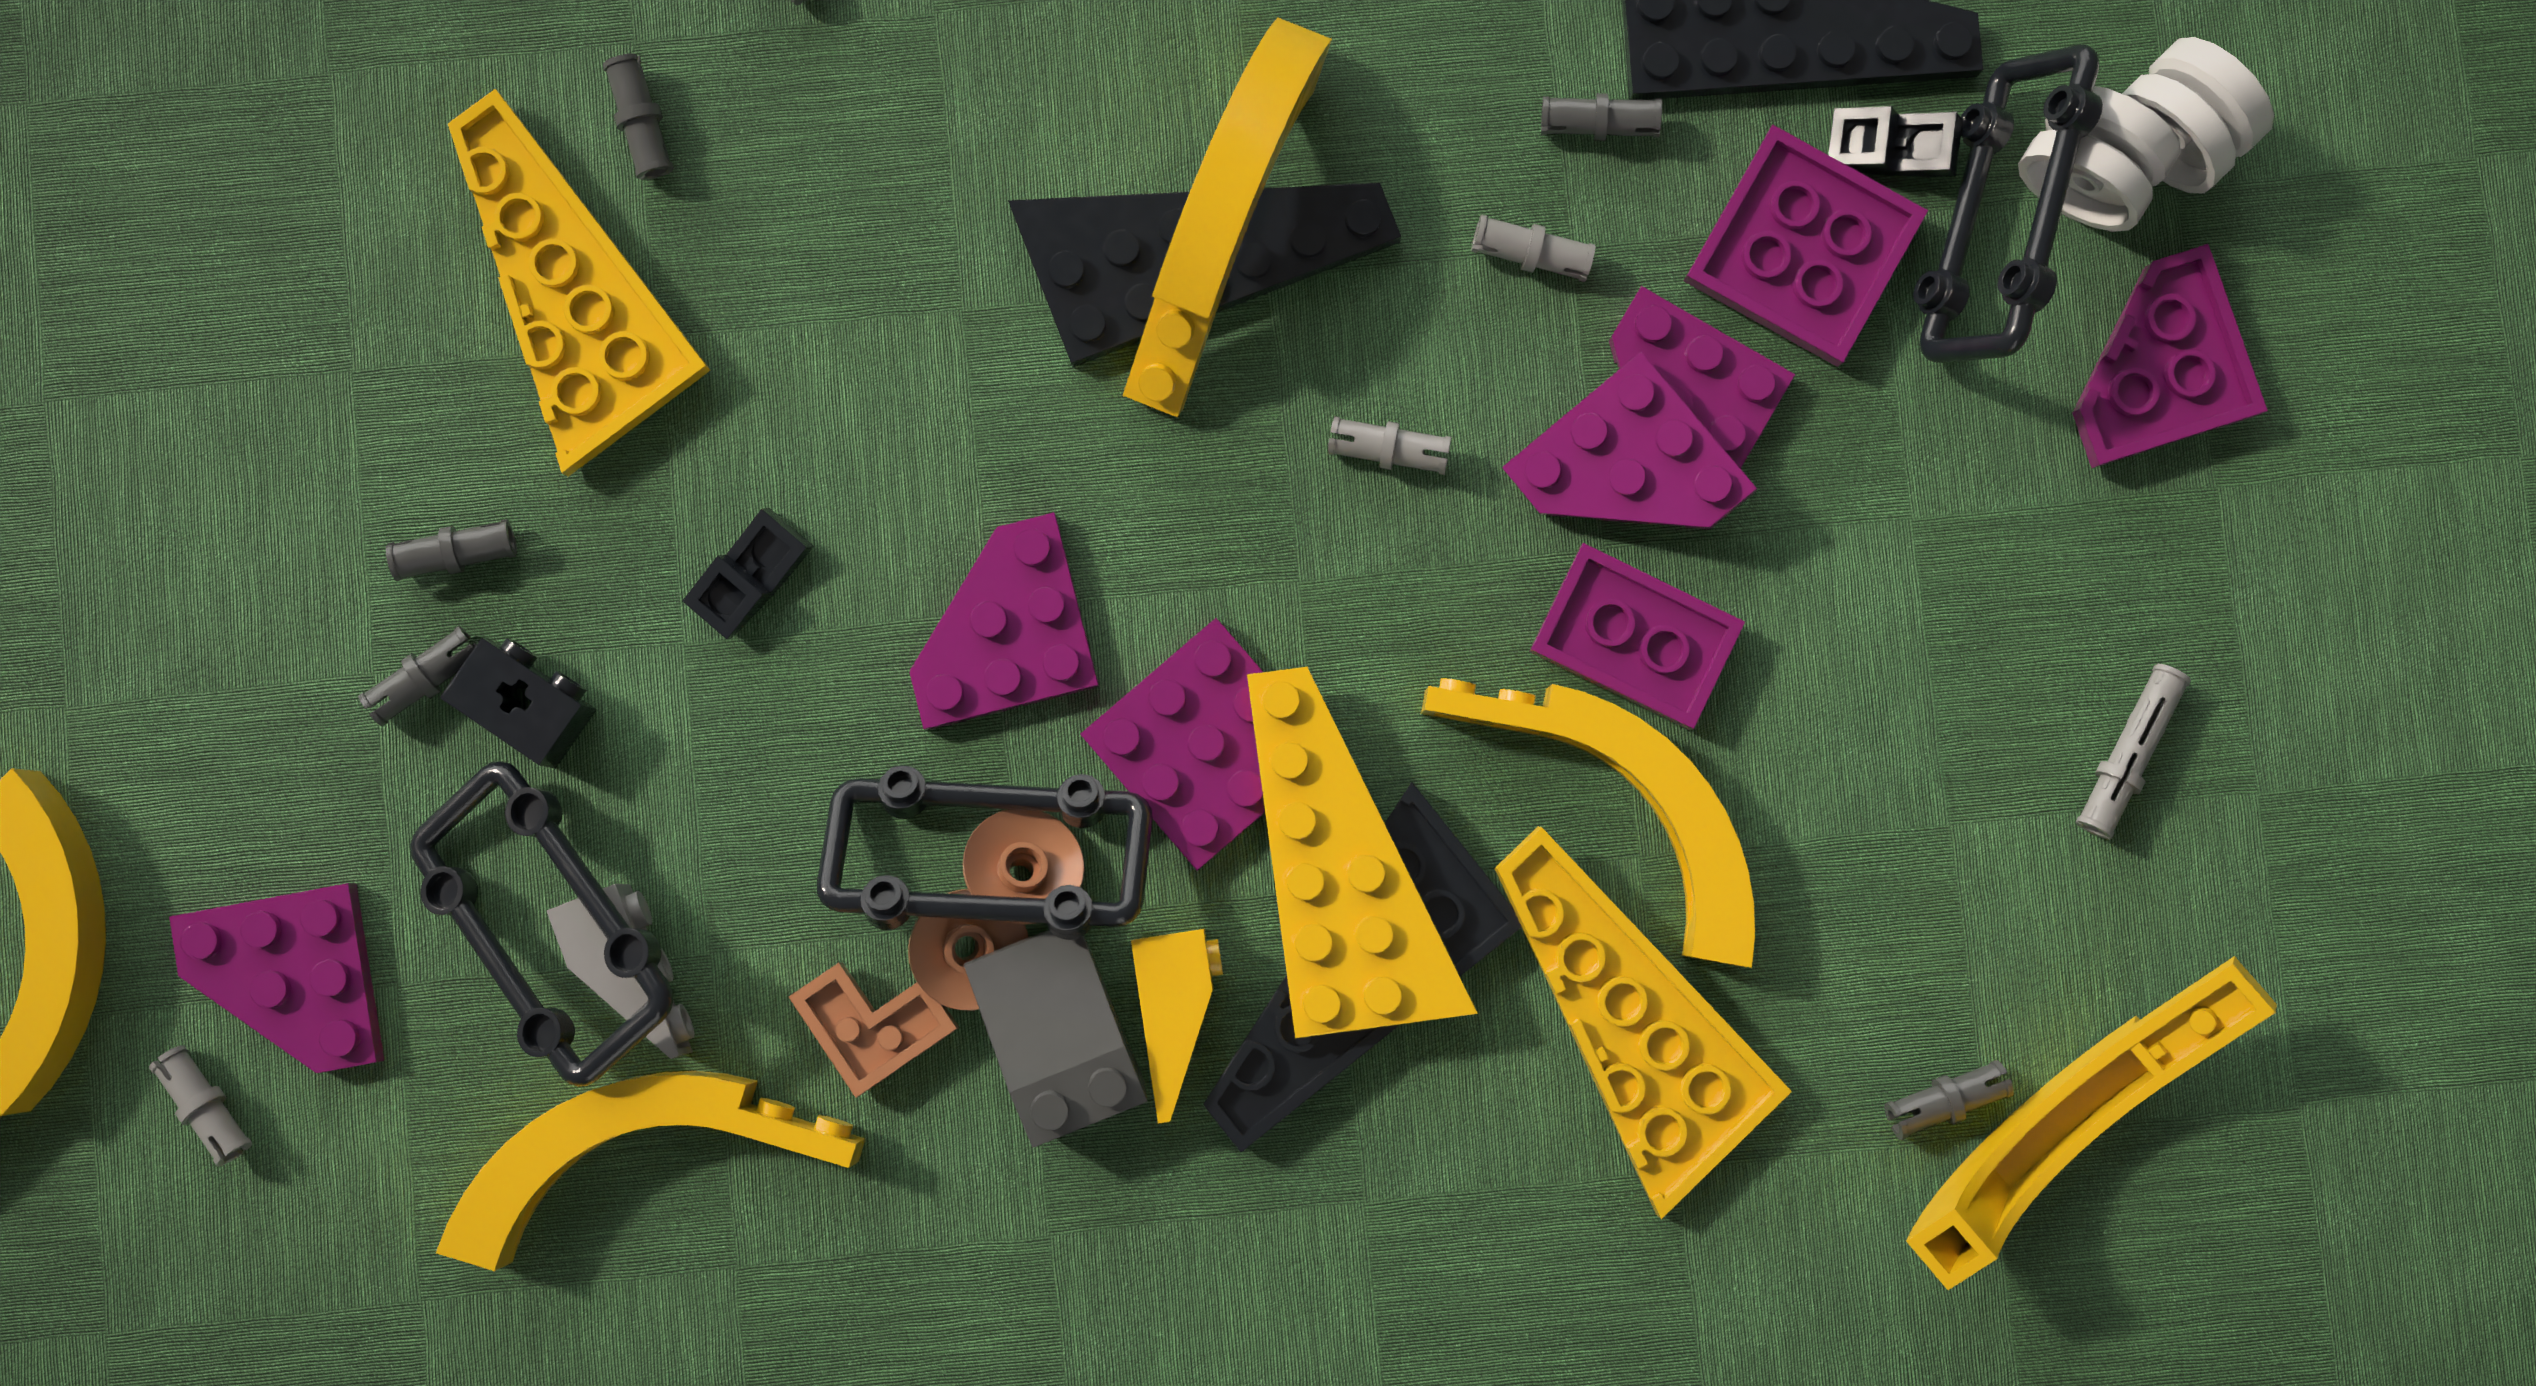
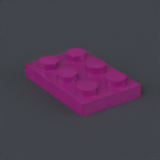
(1637, 636)

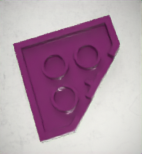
(2168, 365)
(1713, 374)
(1631, 458)
(1007, 632)
(289, 972)

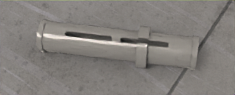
(2123, 771)

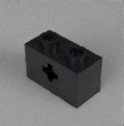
(486, 693)

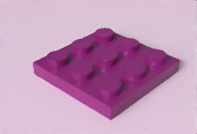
(1805, 246)
(1189, 744)

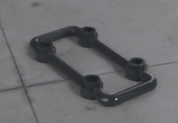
(1986, 130)
(1065, 910)
(626, 953)

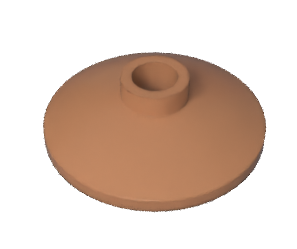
(1024, 840)
(934, 956)

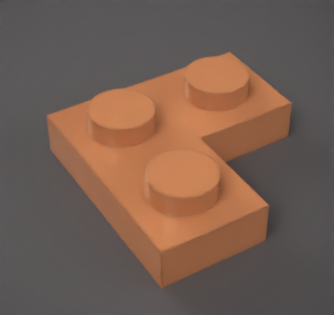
(868, 1042)

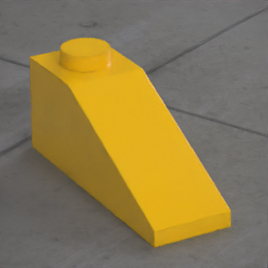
(1174, 995)

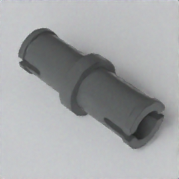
(638, 116)
(1601, 117)
(451, 550)
(418, 677)
(1948, 1099)

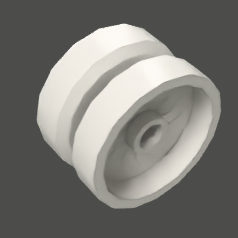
(2211, 107)
(2112, 166)

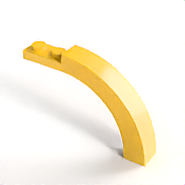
(1219, 211)
(1704, 840)
(62, 937)
(2009, 1169)
(518, 1176)

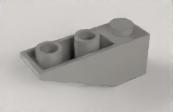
(583, 953)

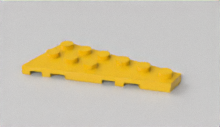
(579, 309)
(1347, 908)
(1656, 1049)

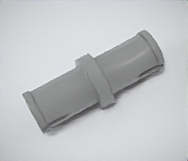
(1533, 248)
(1389, 445)
(200, 1105)

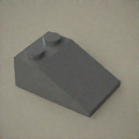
(1055, 1035)

